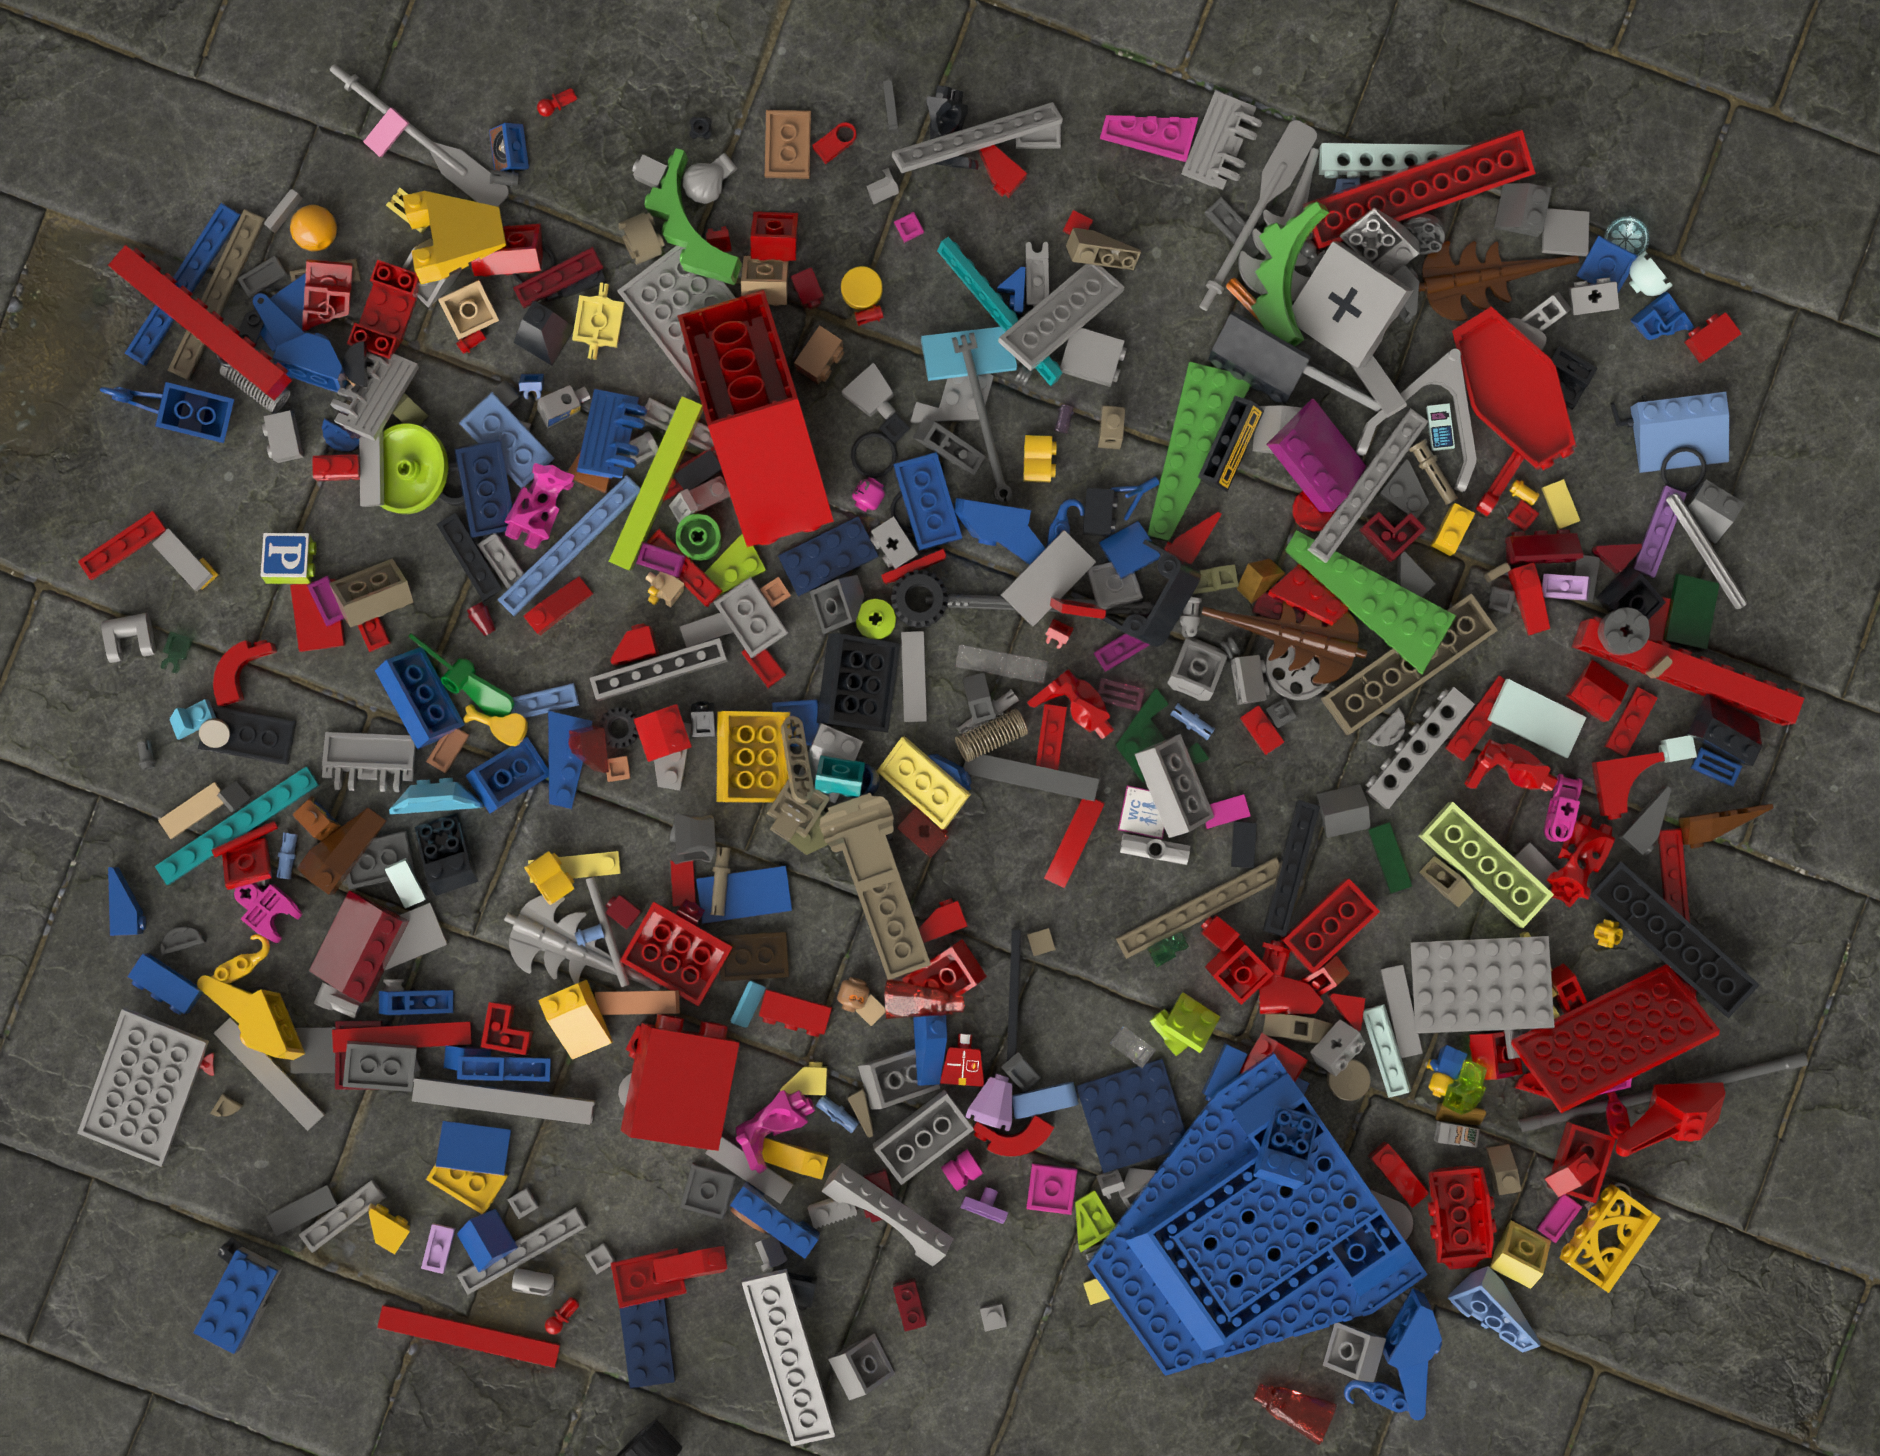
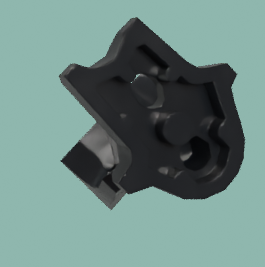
(947, 117)

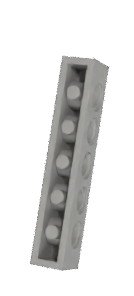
(1459, 706)

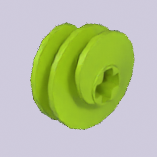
(883, 628)

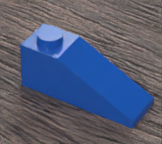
(124, 910)
(415, 1002)
(930, 1048)

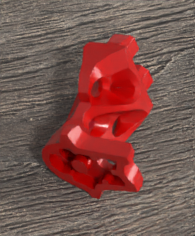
(1086, 703)
(1520, 764)
(1586, 841)

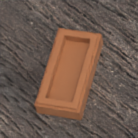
(447, 750)

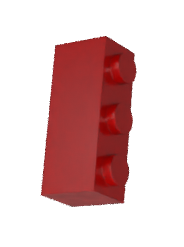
(795, 1012)

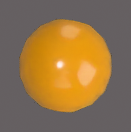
(313, 228)

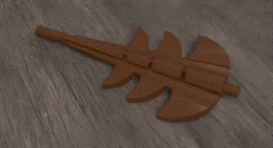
(1447, 282)
(1331, 644)

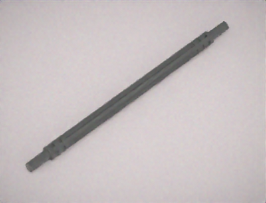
(999, 602)

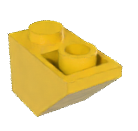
(387, 1230)

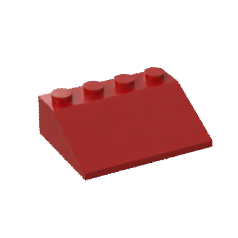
(676, 954)

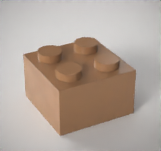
(819, 355)

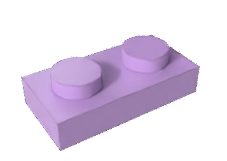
(1565, 586)
(438, 1248)

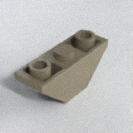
(1295, 1028)

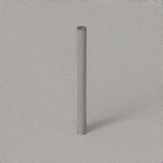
(607, 931)

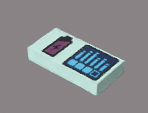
(1440, 427)

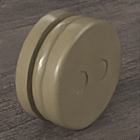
(1351, 1082)

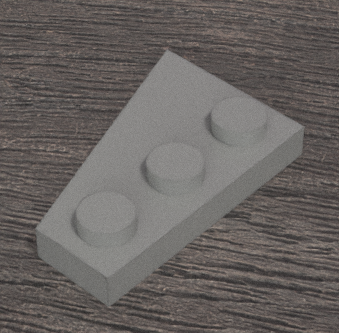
(671, 768)

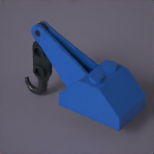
(302, 354)

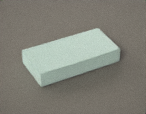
(405, 883)

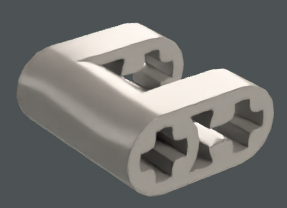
(125, 627)

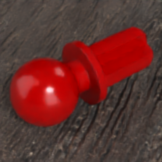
(546, 106)
(555, 1323)

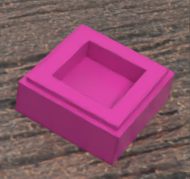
(908, 227)

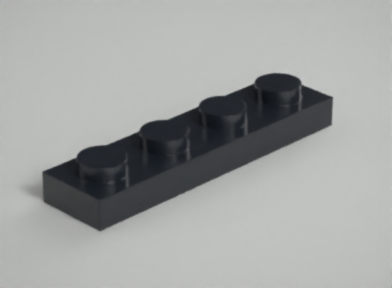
(469, 557)

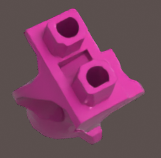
(546, 480)
(781, 1115)

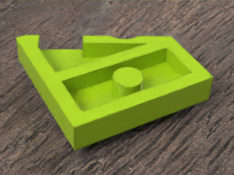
(1092, 1220)

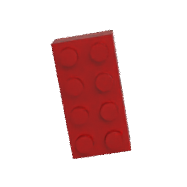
(1329, 925)

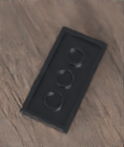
(255, 736)

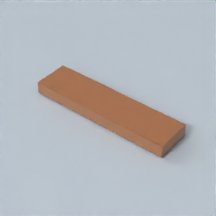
(638, 1002)

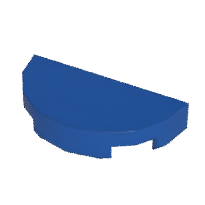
(338, 438)

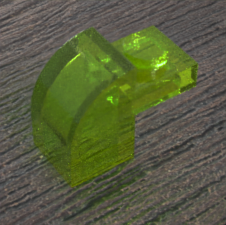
(1468, 1091)

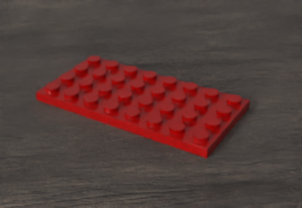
(1615, 1038)

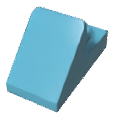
(190, 719)

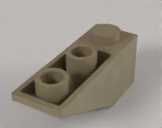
(1097, 249)

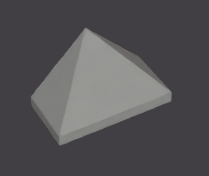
(1134, 1184)

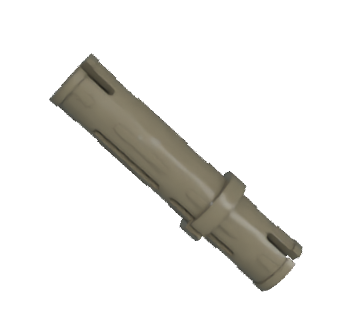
(720, 881)

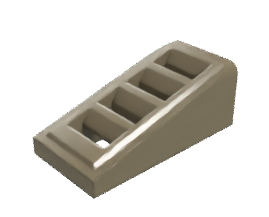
(860, 1106)

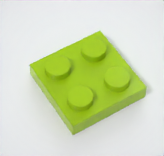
(1191, 1022)

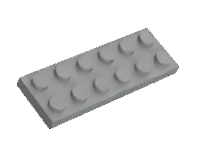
(1061, 315)

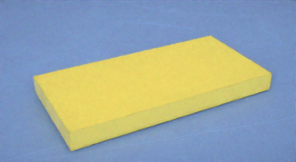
(923, 782)

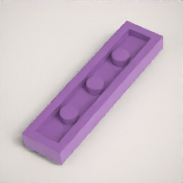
(1657, 535)

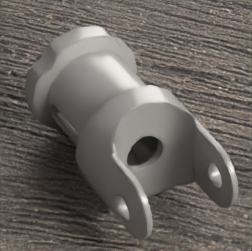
(1190, 619)

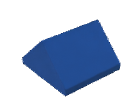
(486, 1239)

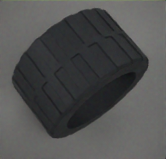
(652, 1441)

